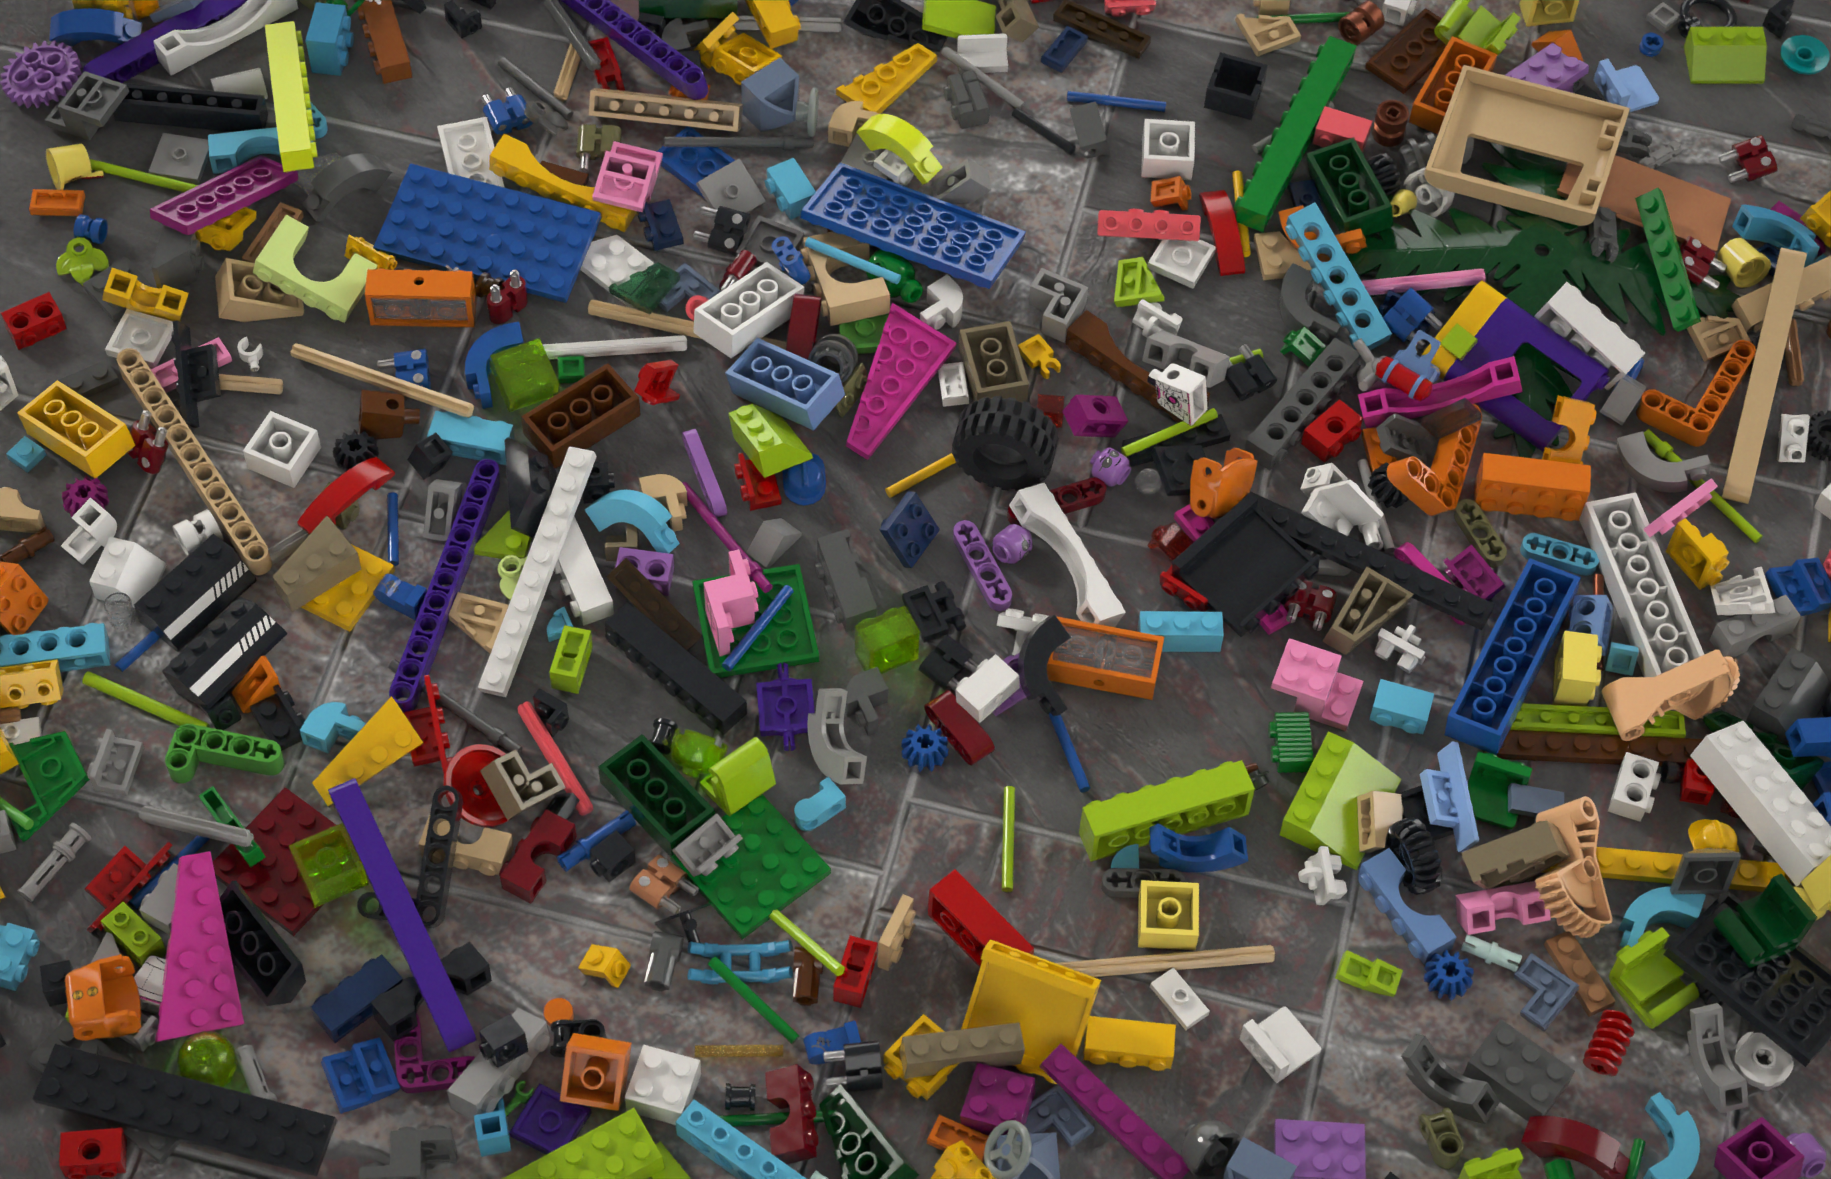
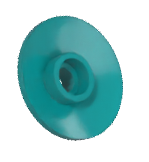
(1804, 54)

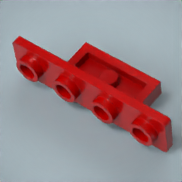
(427, 726)
(119, 877)

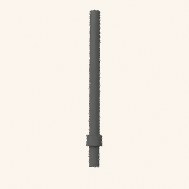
(787, 142)
(495, 735)

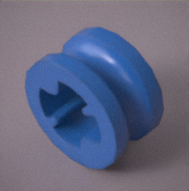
(1652, 50)

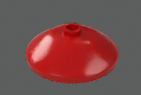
(464, 775)

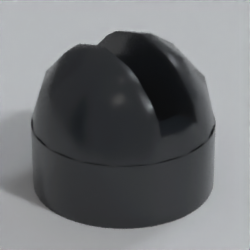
(1670, 772)

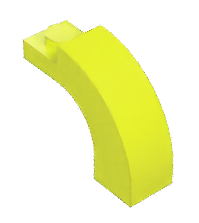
(904, 140)

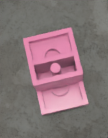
(627, 176)
(730, 602)
(1315, 681)

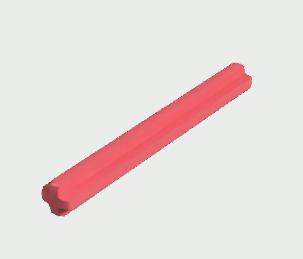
(554, 755)

